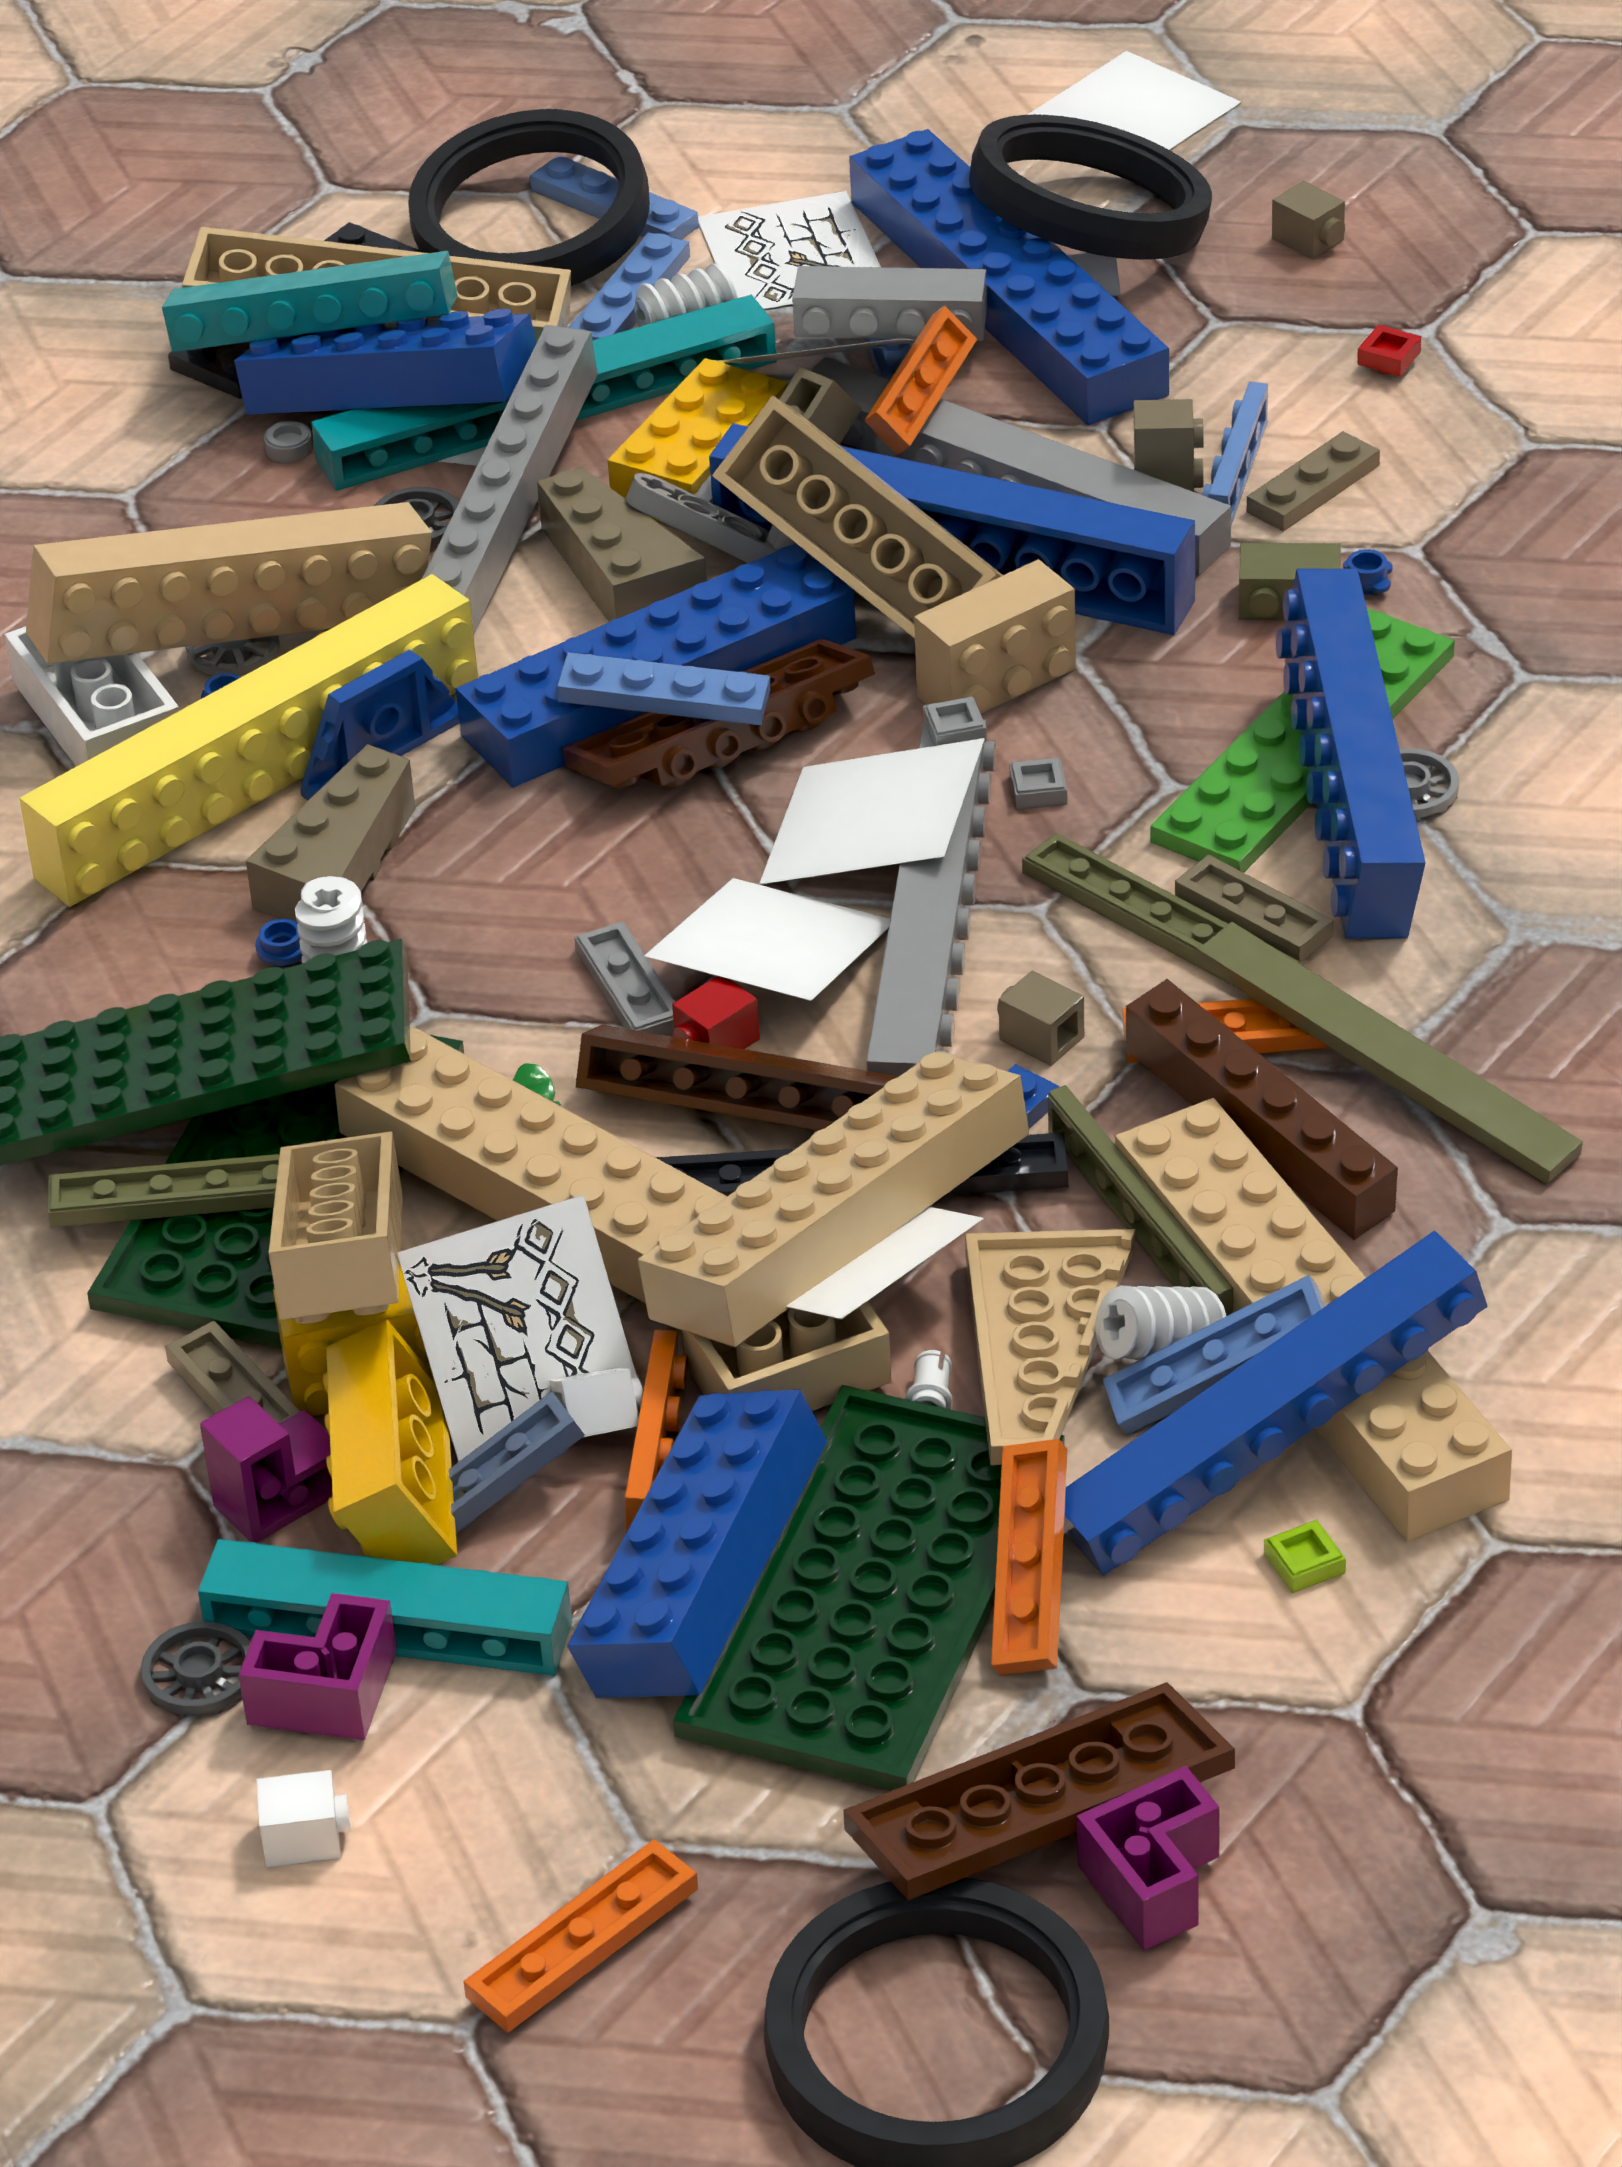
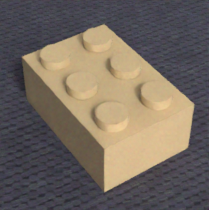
(997, 639)
(796, 1354)

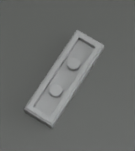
(626, 979)

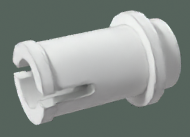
(930, 1382)

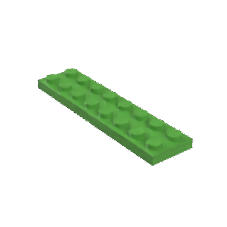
(1258, 781)

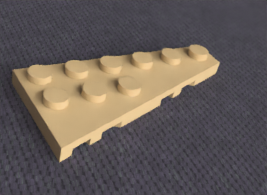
(1036, 1323)

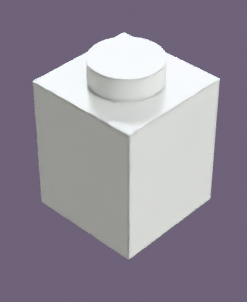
(601, 1399)
(301, 1818)

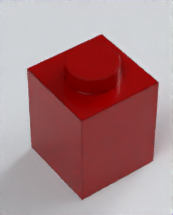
(717, 1015)

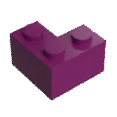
(265, 1469)
(322, 1681)
(1145, 1854)

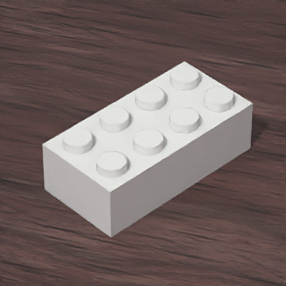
(88, 701)

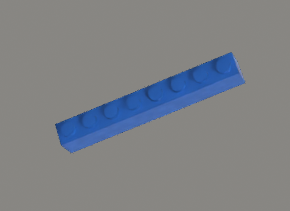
(1271, 1402)

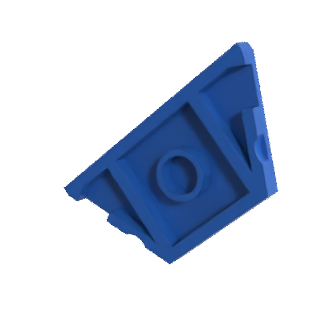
(386, 708)

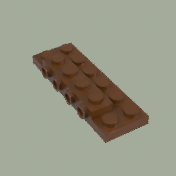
(675, 747)
(1031, 1789)

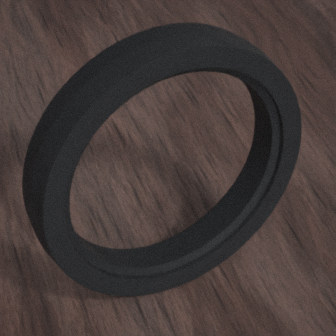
(527, 134)
(1082, 225)
(964, 1909)

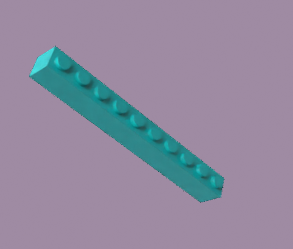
(630, 369)

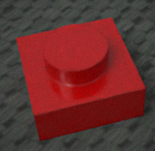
(1389, 350)

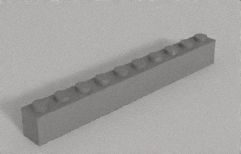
(991, 448)
(925, 937)

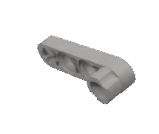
(703, 519)

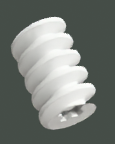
(683, 294)
(330, 917)
(1147, 1319)

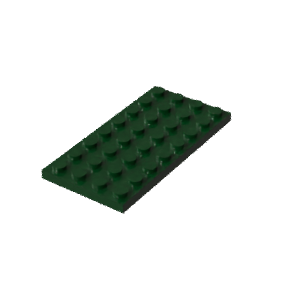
(204, 1050)
(217, 1263)
(863, 1599)

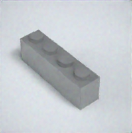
(884, 301)

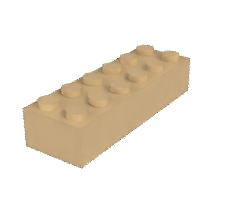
(848, 517)
(336, 1228)

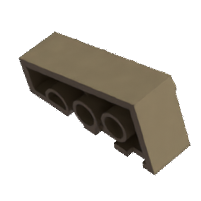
(612, 547)
(335, 832)

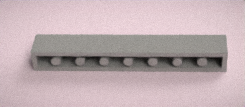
(517, 455)

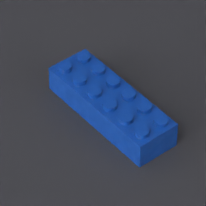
(389, 364)
(697, 1545)

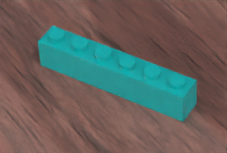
(310, 301)
(435, 1608)

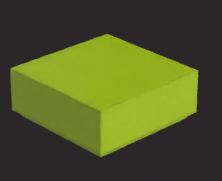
(1304, 1556)

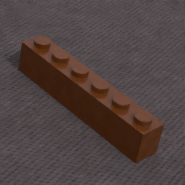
(721, 1077)
(1288, 1127)

